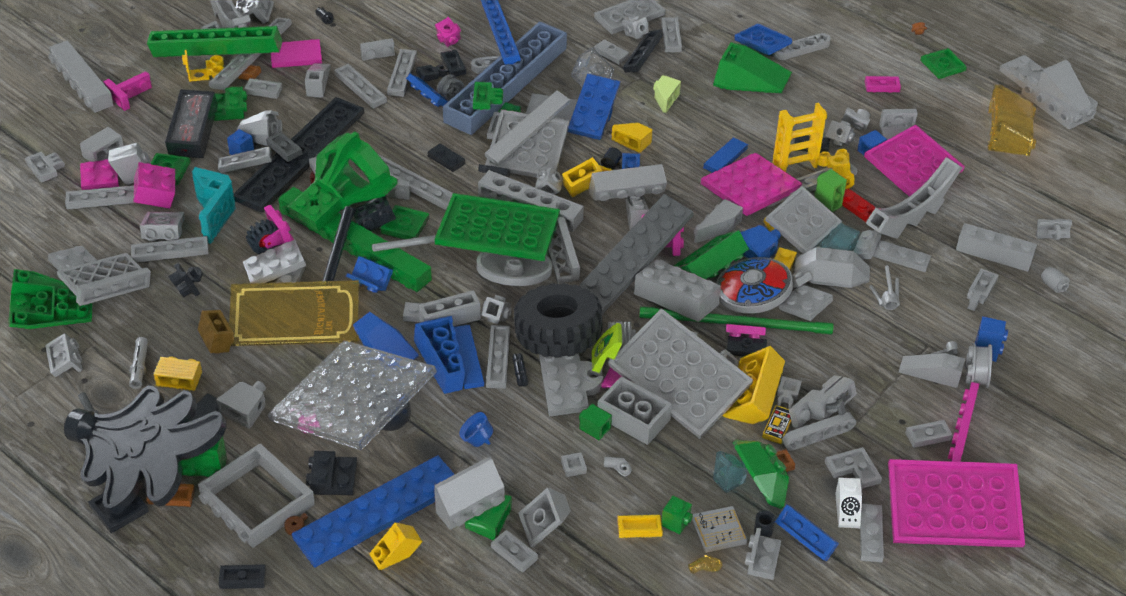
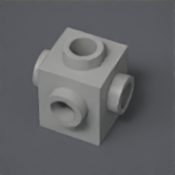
(635, 26)
(835, 130)
(549, 181)
(491, 310)

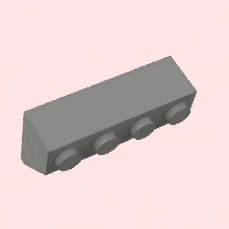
(627, 182)
(996, 247)

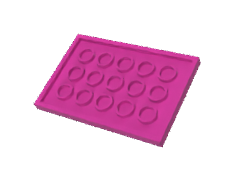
(955, 503)

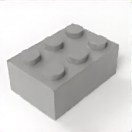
(635, 410)

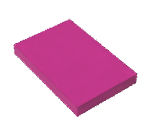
(297, 54)

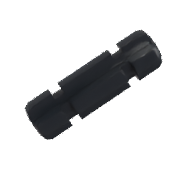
(520, 370)

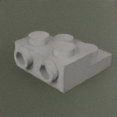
(162, 225)

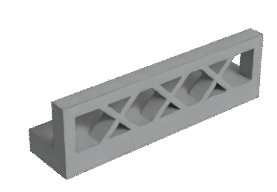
(564, 241)

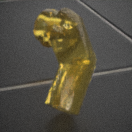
(706, 563)

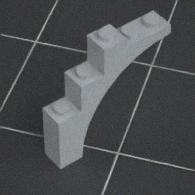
(228, 14)
(928, 198)

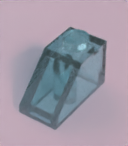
(729, 471)

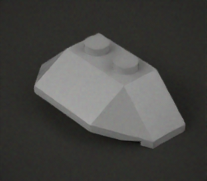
(833, 267)

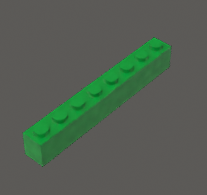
(215, 41)

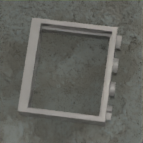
(256, 456)

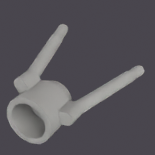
(889, 299)

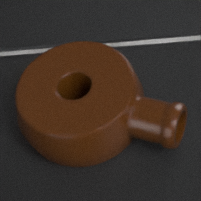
(295, 523)

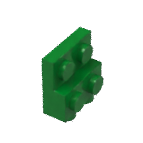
(231, 104)

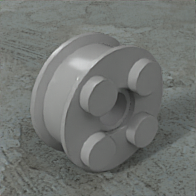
(979, 365)

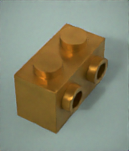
(215, 331)

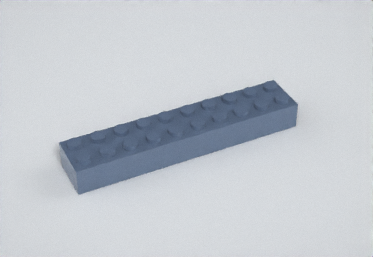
(536, 51)

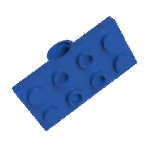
(594, 106)

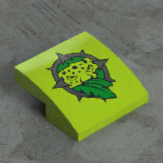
(606, 346)

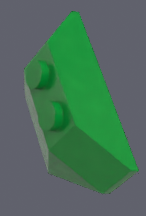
(765, 470)

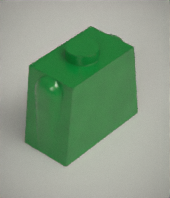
(492, 520)

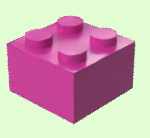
(154, 185)

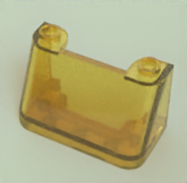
(1011, 122)

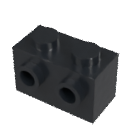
(374, 213)

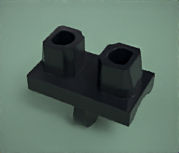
(193, 275)

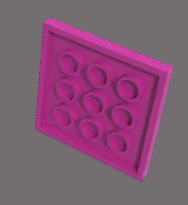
(909, 159)
(751, 183)

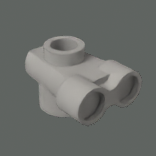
(859, 119)

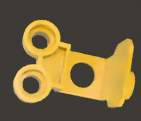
(212, 68)
(839, 164)

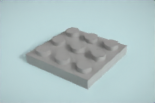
(803, 220)

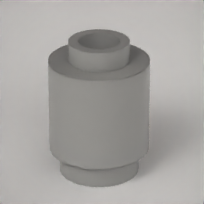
(1055, 279)

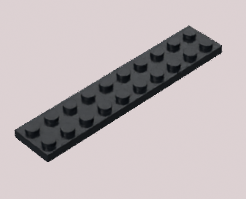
(279, 174)

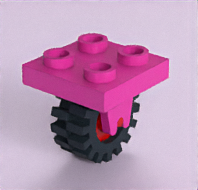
(269, 233)

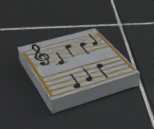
(719, 529)

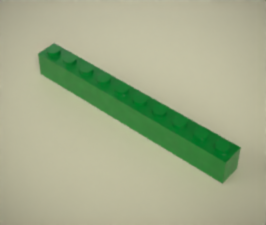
(406, 268)

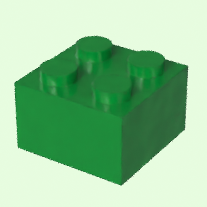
(207, 462)

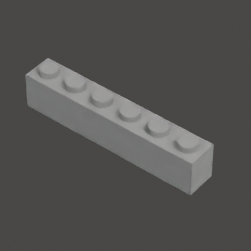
(80, 76)

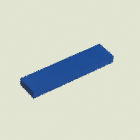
(473, 375)

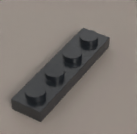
(643, 51)

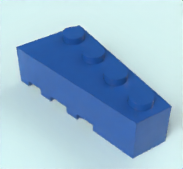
(439, 348)

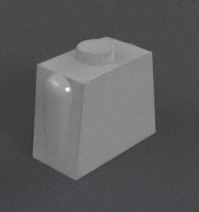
(126, 159)

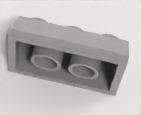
(469, 493)

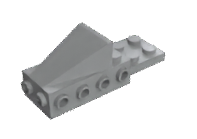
(1053, 90)

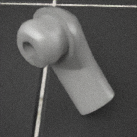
(619, 464)

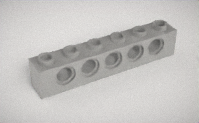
(503, 188)

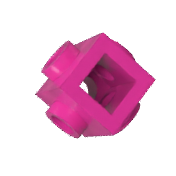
(448, 32)

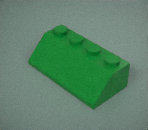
(715, 255)

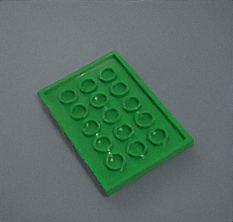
(498, 227)

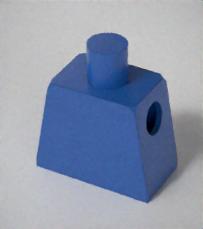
(761, 242)

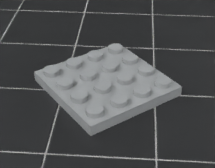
(538, 152)

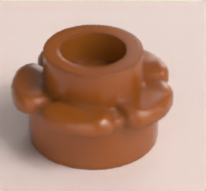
(919, 28)

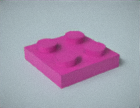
(98, 175)

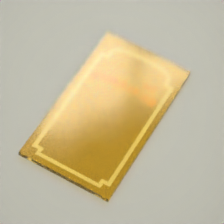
(294, 312)

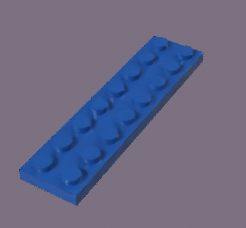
(371, 512)

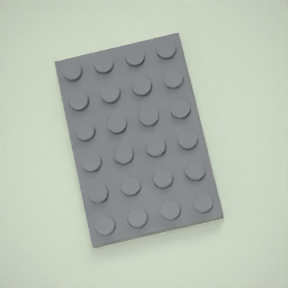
(683, 371)

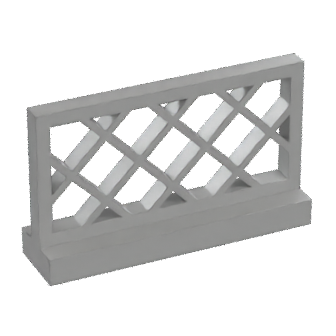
(106, 286)

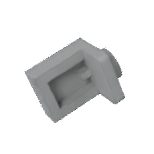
(401, 190)

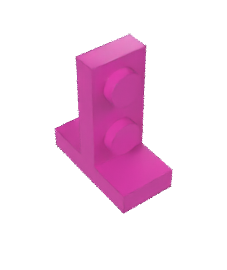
(124, 91)

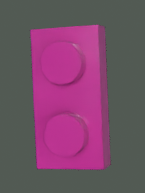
(882, 84)
(753, 331)

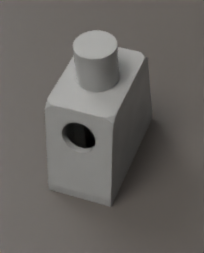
(243, 403)

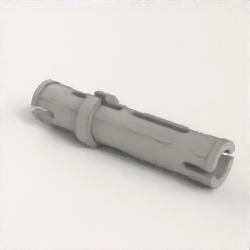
(138, 367)

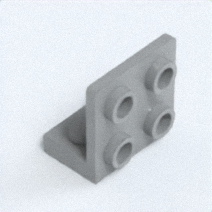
(260, 8)

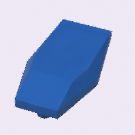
(382, 336)

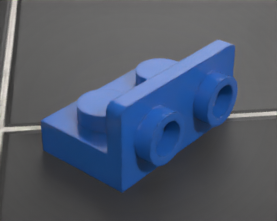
(371, 274)

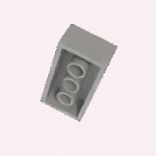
(677, 290)

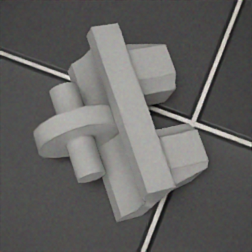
(1053, 228)

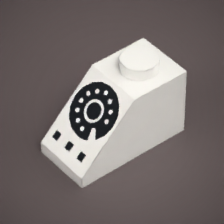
(849, 502)

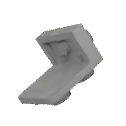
(896, 121)

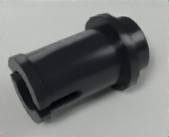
(327, 17)

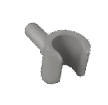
(951, 348)

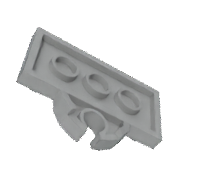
(568, 383)

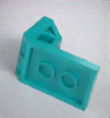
(216, 197)

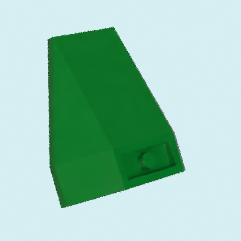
(749, 71)
(43, 302)

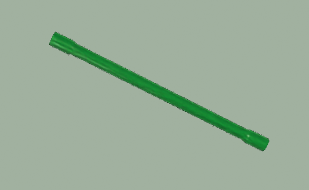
(816, 327)

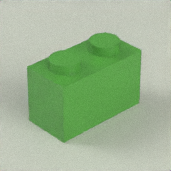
(830, 189)

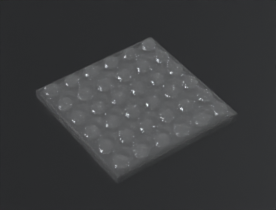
(352, 394)

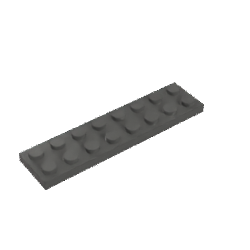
(636, 250)

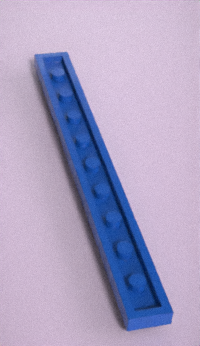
(501, 31)

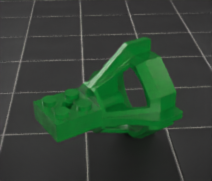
(338, 184)

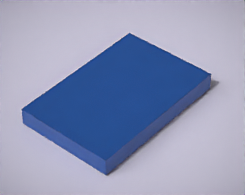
(763, 39)

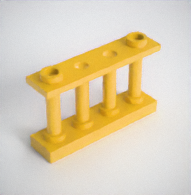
(785, 134)

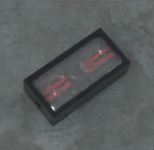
(191, 123)

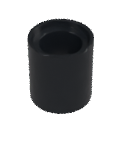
(611, 158)
(765, 521)

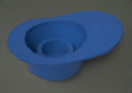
(476, 430)

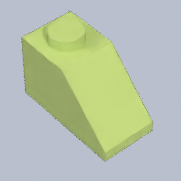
(666, 92)

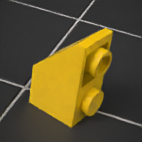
(395, 545)

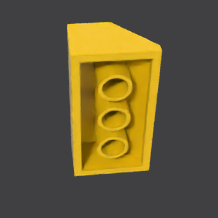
(756, 402)

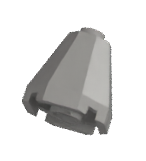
(262, 126)

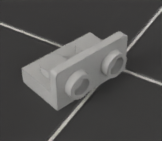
(63, 355)
(764, 556)

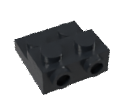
(331, 474)

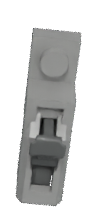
(823, 403)

